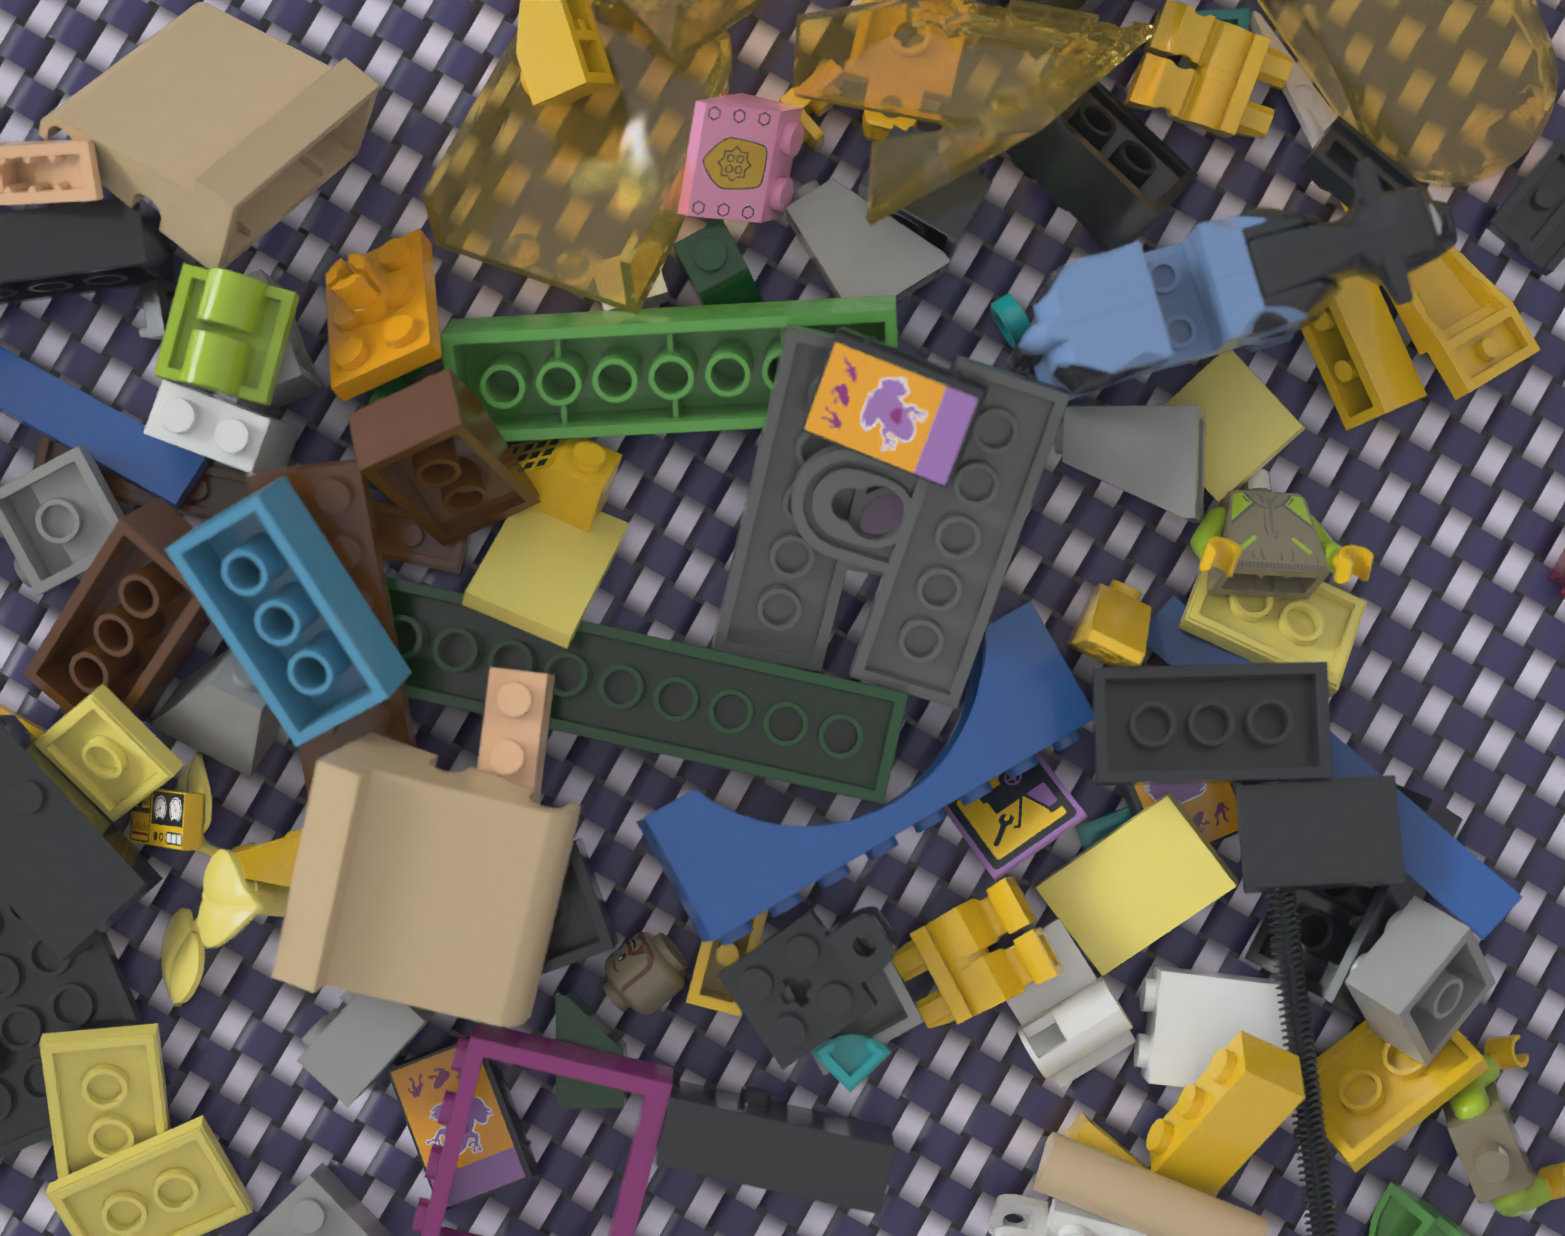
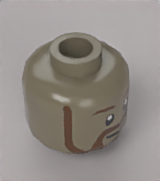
(644, 973)

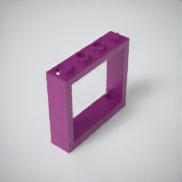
(558, 1058)

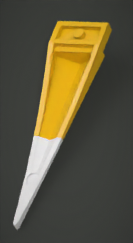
(1455, 309)

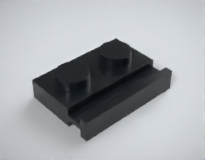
(1335, 156)
(1534, 212)

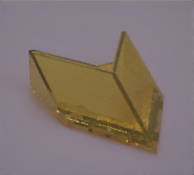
(954, 63)

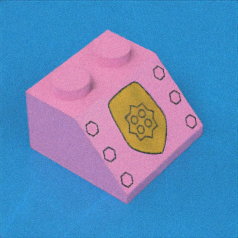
(740, 158)

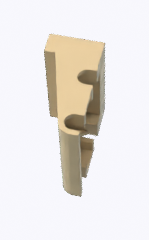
(218, 129)
(424, 884)

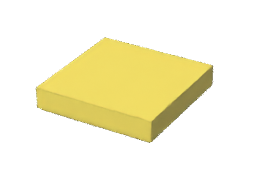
(1242, 422)
(108, 753)

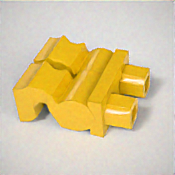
(1225, 72)
(961, 963)

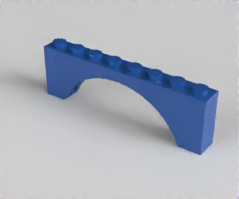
(738, 867)

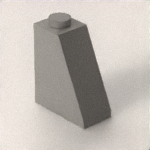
(858, 256)
(1141, 450)
(221, 715)

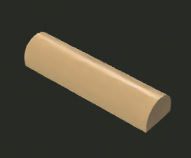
(1136, 1195)

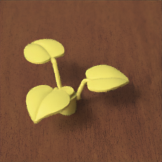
(226, 904)

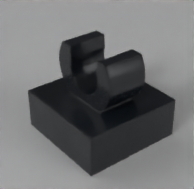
(157, 302)

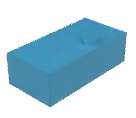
(289, 611)

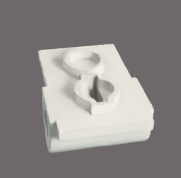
(1071, 1018)

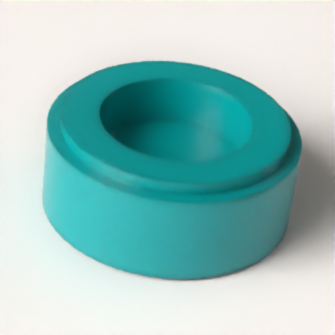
(1010, 319)

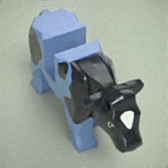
(1224, 286)

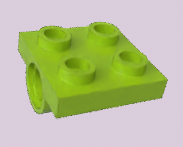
(226, 334)

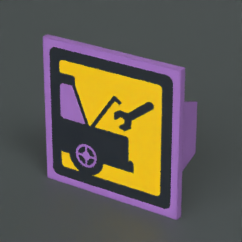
(1016, 817)

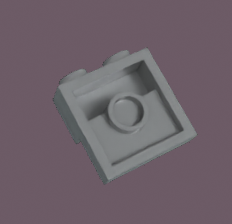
(57, 519)

